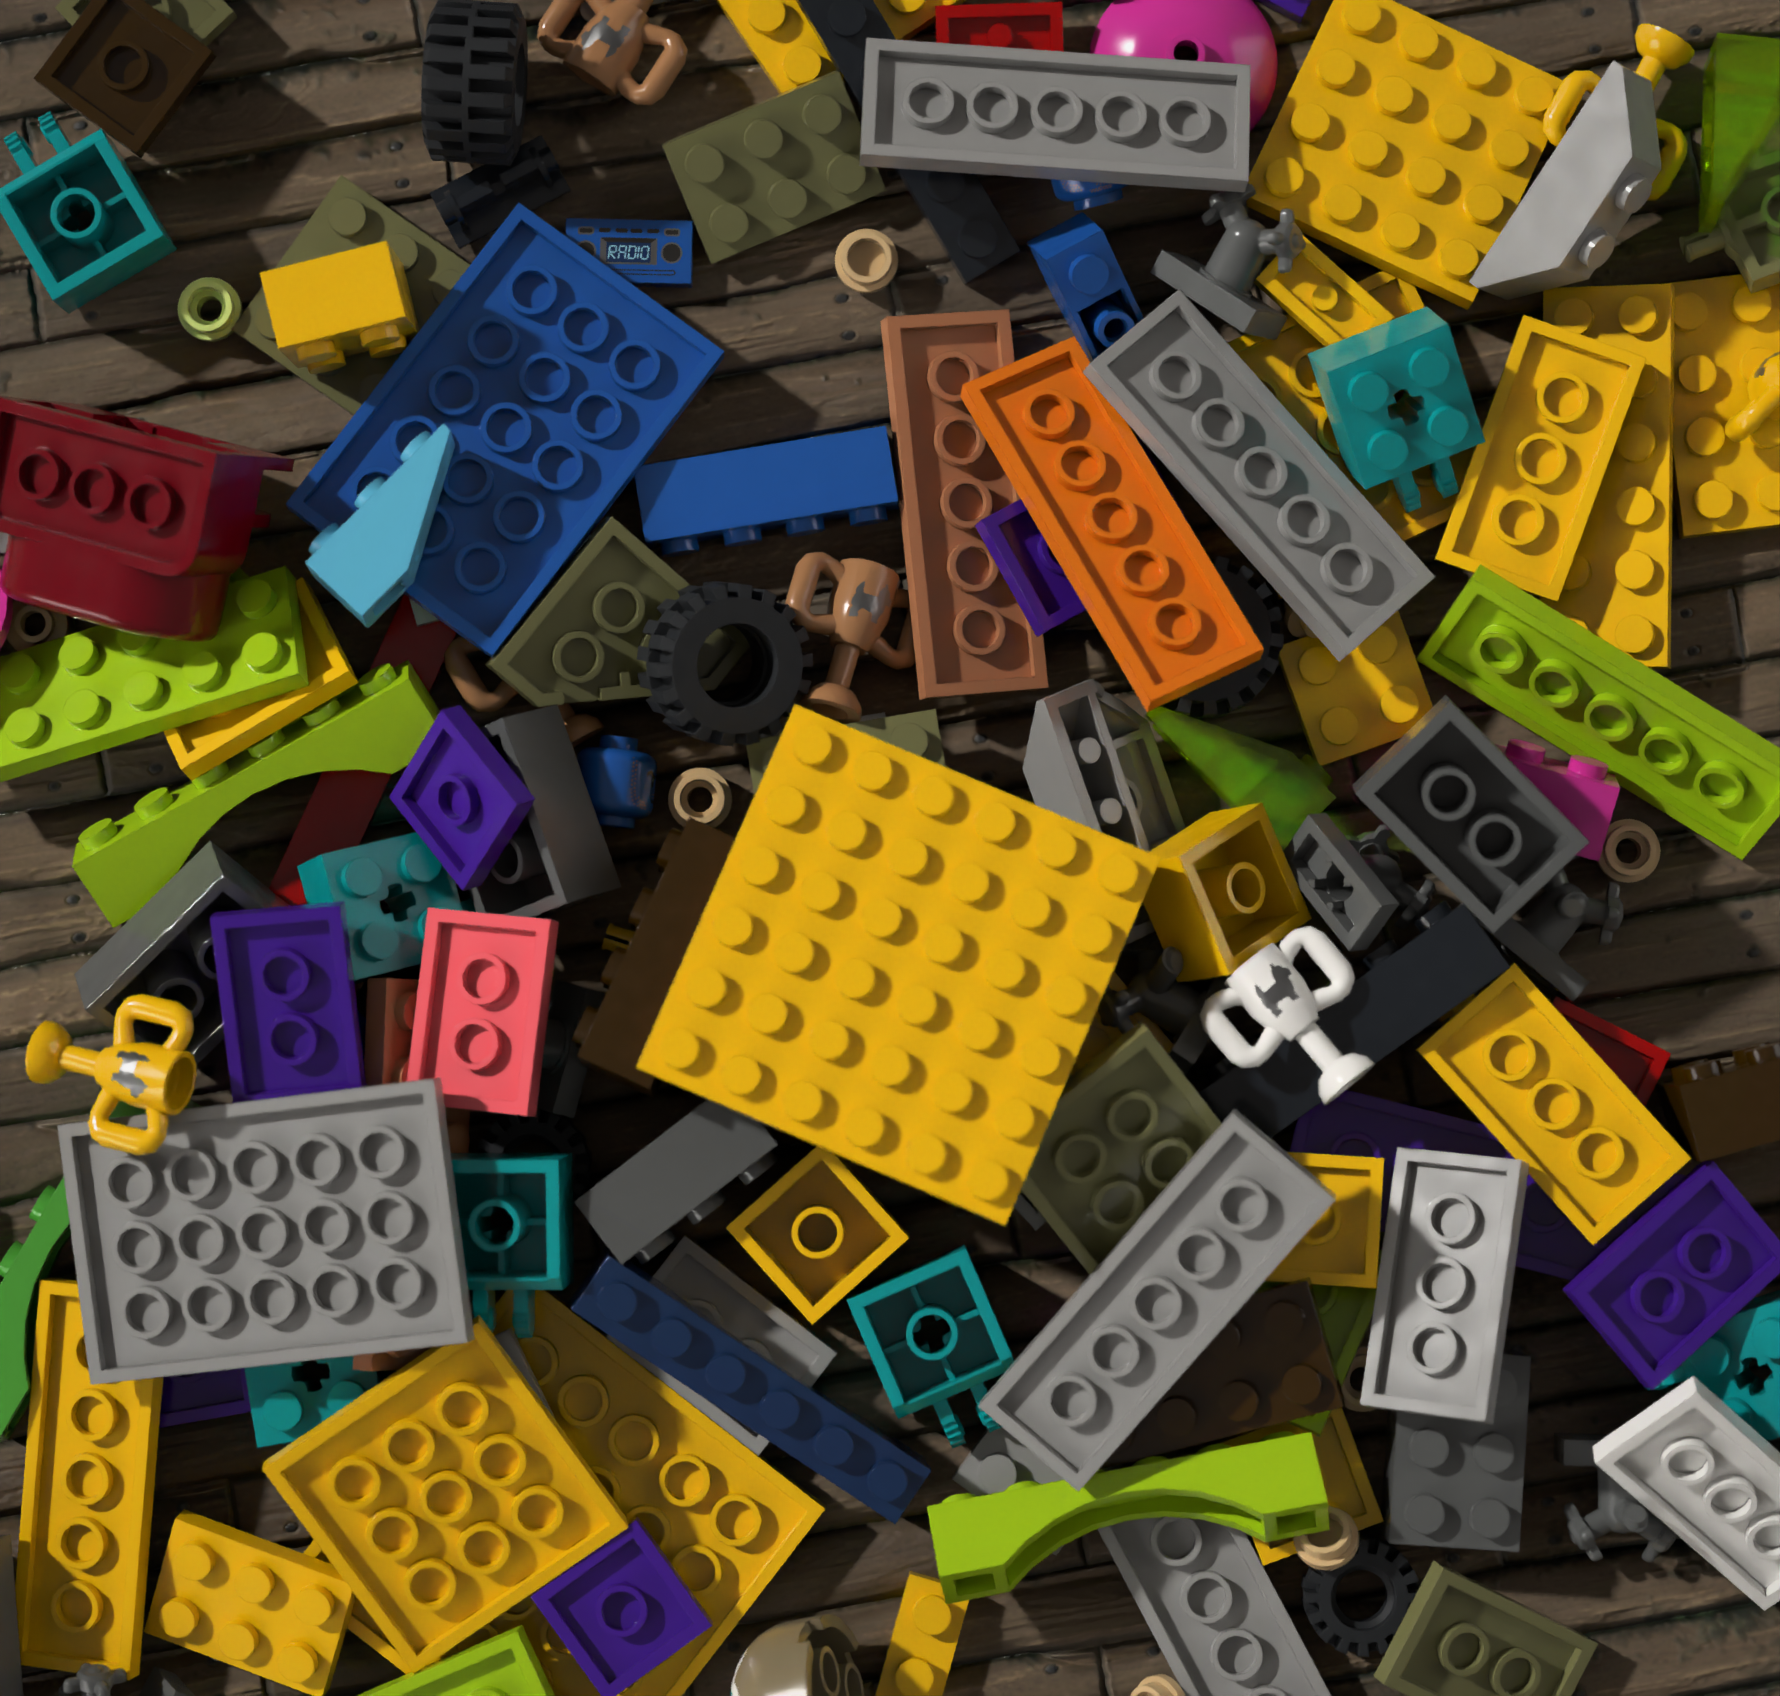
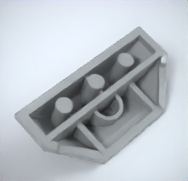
(1581, 194)
(1101, 769)

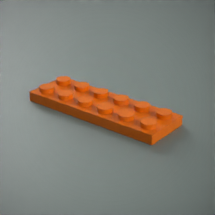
(1111, 524)

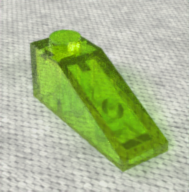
(1737, 117)
(1247, 770)

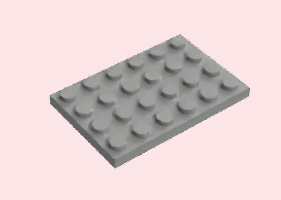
(269, 1234)

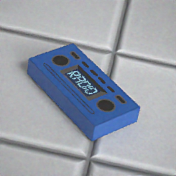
(639, 250)

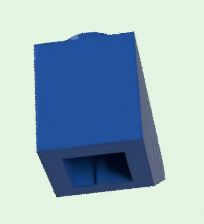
(1086, 283)

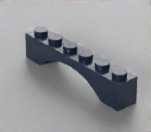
(750, 1386)

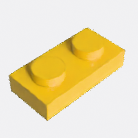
(1322, 297)
(921, 1640)

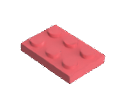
(483, 1008)

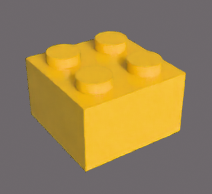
(341, 307)
(1223, 892)
(818, 1232)

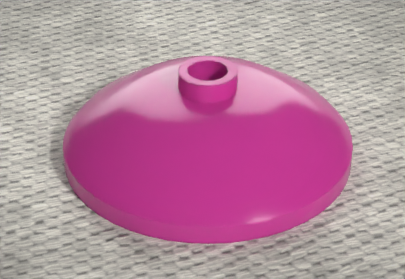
(1213, 28)

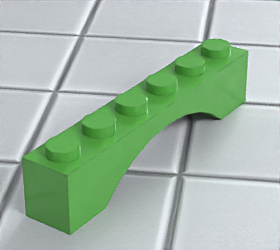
(19, 1290)

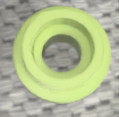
(196, 295)

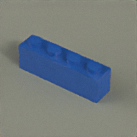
(767, 489)

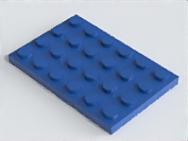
(553, 403)

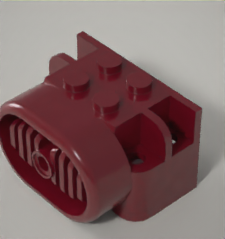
(124, 517)

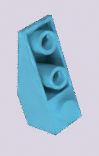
(382, 543)

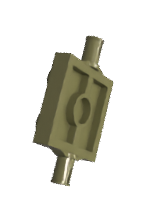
(1748, 227)

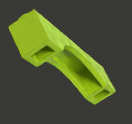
(363, 730)
(1258, 1487)

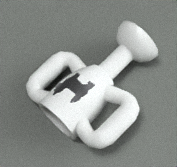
(1287, 1009)

